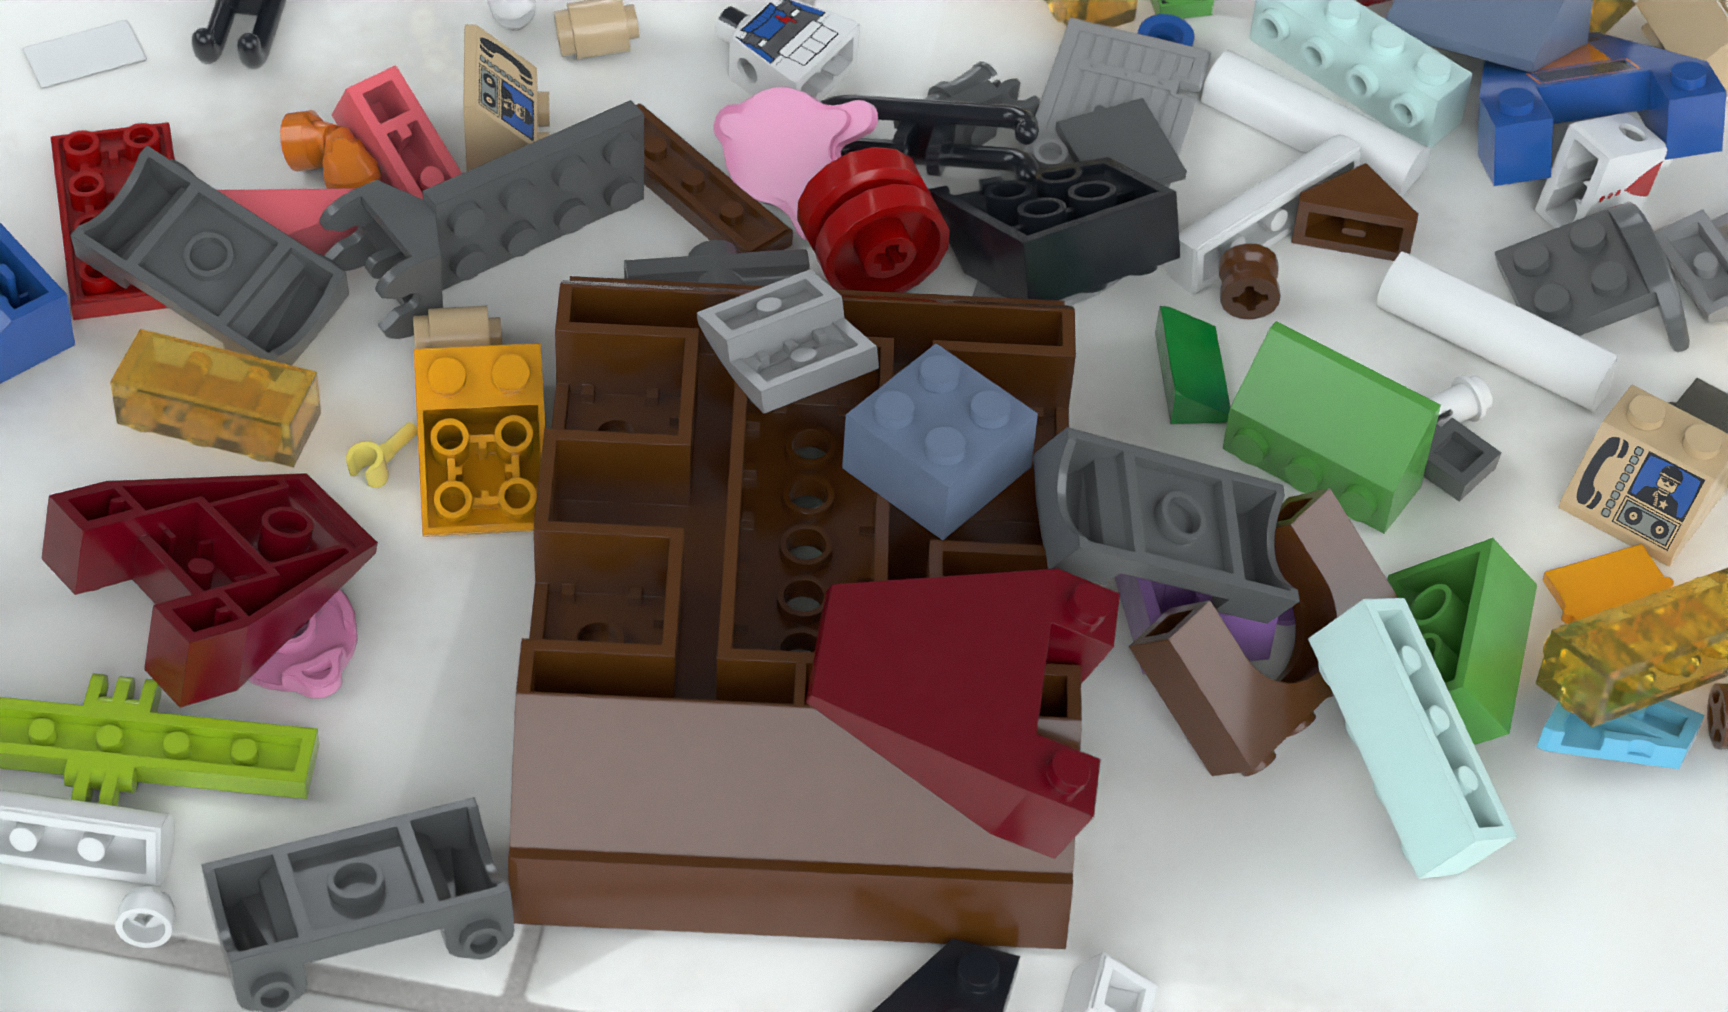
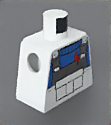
(789, 47)

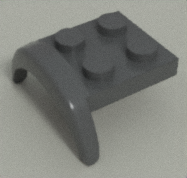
(1595, 274)

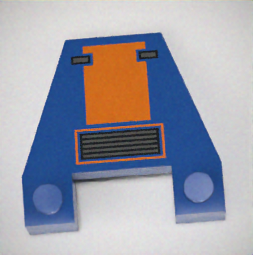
(1606, 77)

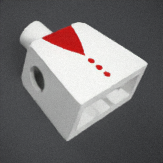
(1601, 167)

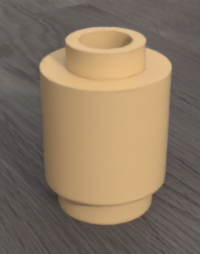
(595, 28)
(456, 328)

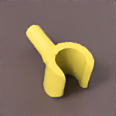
(377, 456)

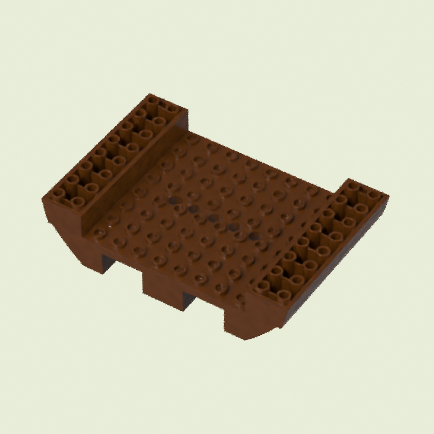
(659, 684)

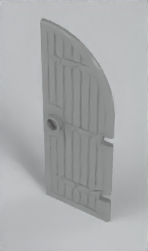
(1108, 69)

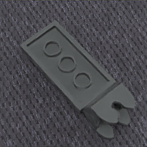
(488, 212)

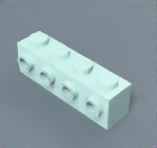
(1367, 63)
(1411, 738)

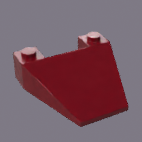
(219, 556)
(953, 684)

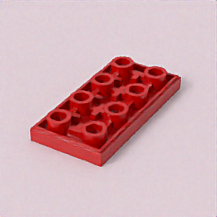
(88, 176)

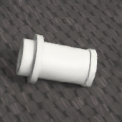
(1464, 400)

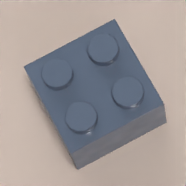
(939, 441)

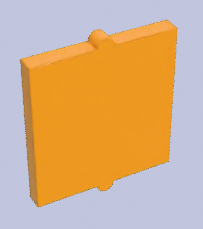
(1604, 582)

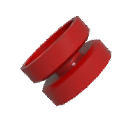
(873, 222)

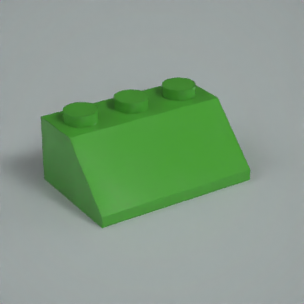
(1332, 426)
(1476, 625)

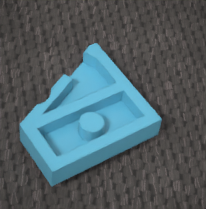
(1649, 736)

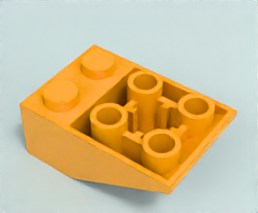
(479, 437)

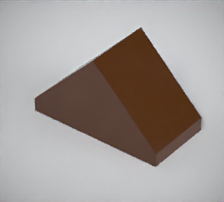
(1356, 216)

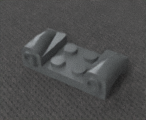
(212, 261)
(1161, 520)
(356, 893)

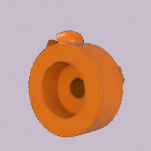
(315, 143)

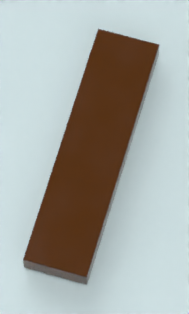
(706, 193)

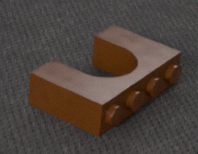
(1208, 683)

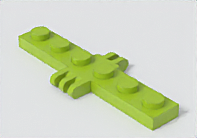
(124, 741)

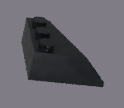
(1063, 231)

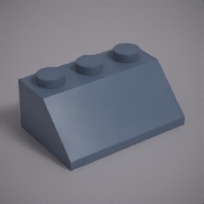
(1498, 31)

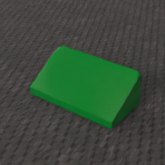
(1191, 368)

